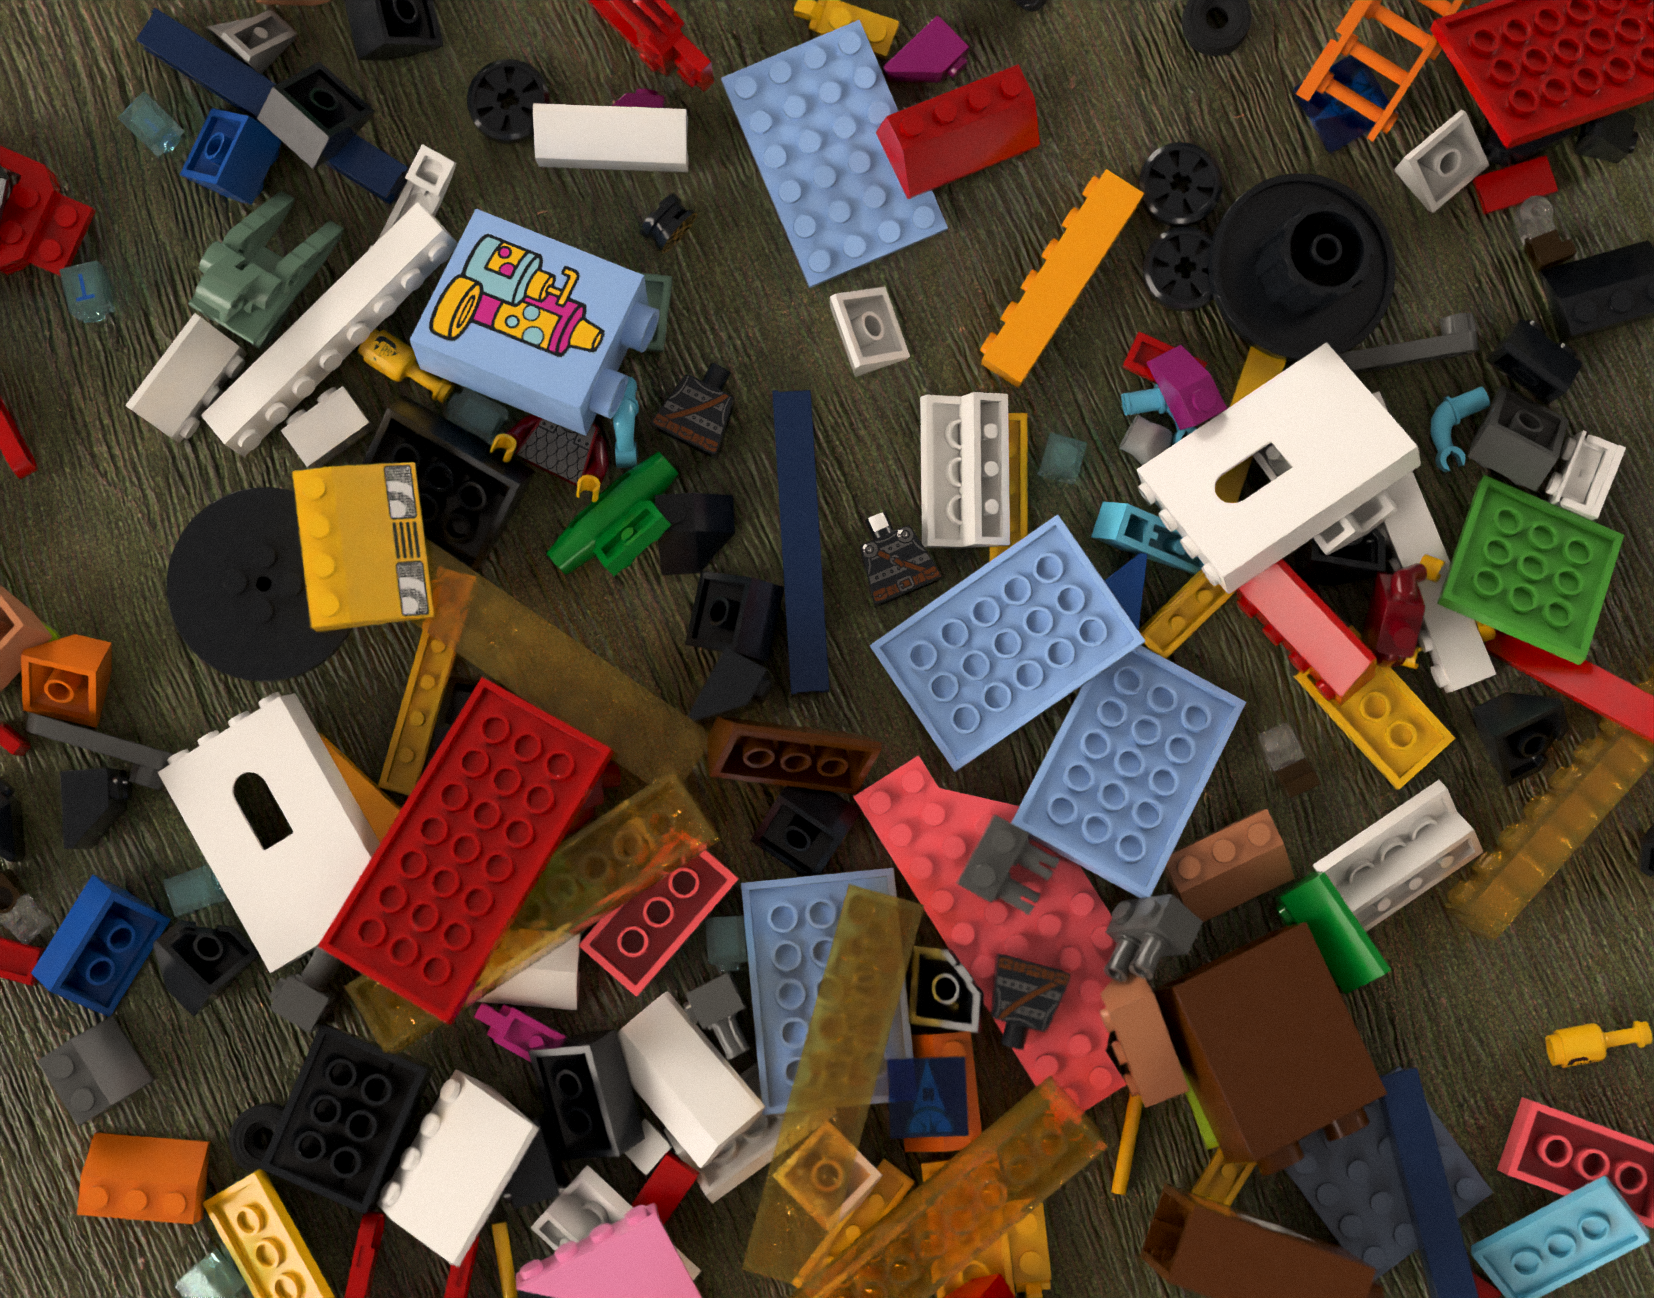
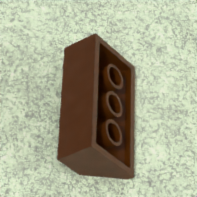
(790, 755)

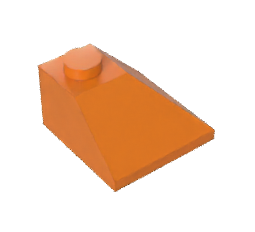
(67, 678)

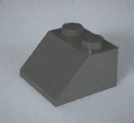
(1518, 438)
(95, 1071)

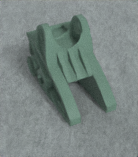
(249, 284)

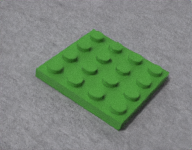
(1531, 569)

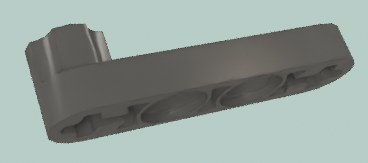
(1457, 340)
(145, 759)

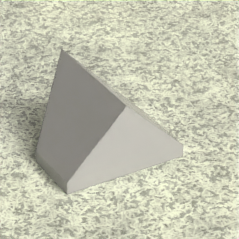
(256, 39)

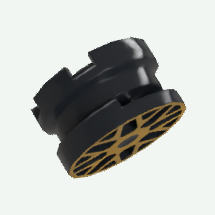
(668, 223)

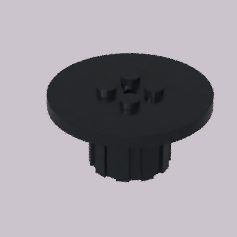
(1301, 266)
(243, 589)

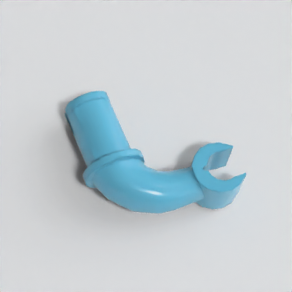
(1149, 401)
(1448, 415)
(624, 423)

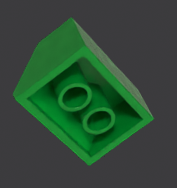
(1338, 934)

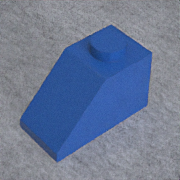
(1128, 586)

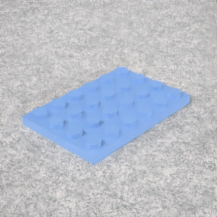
(818, 151)
(1007, 643)
(1129, 768)
(788, 948)

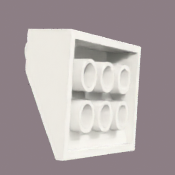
(457, 1166)

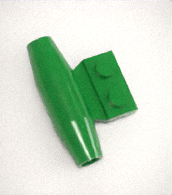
(619, 522)

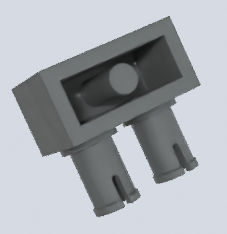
(992, 858)
(1146, 932)
(308, 996)
(716, 1007)

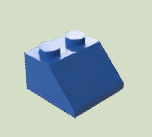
(232, 155)

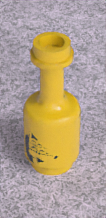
(398, 361)
(1589, 1044)

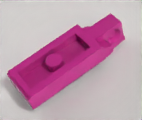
(516, 1029)

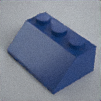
(100, 946)

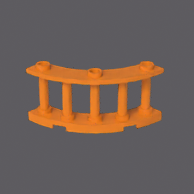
(1322, 80)

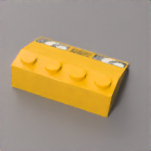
(363, 545)

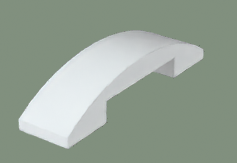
(426, 184)

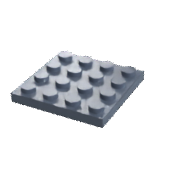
(1360, 1192)

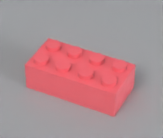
(653, 926)
(1570, 1152)

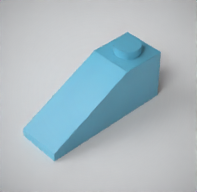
(1142, 532)

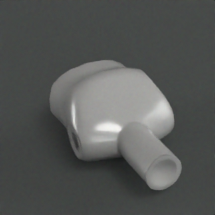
(1145, 440)

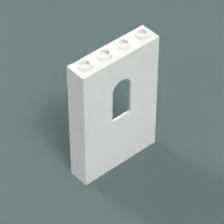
(1328, 431)
(300, 883)

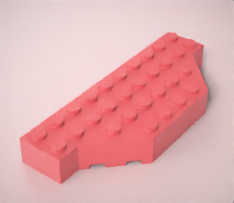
(930, 841)

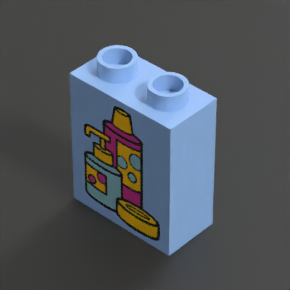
(534, 323)

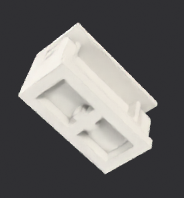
(326, 427)
(1584, 475)

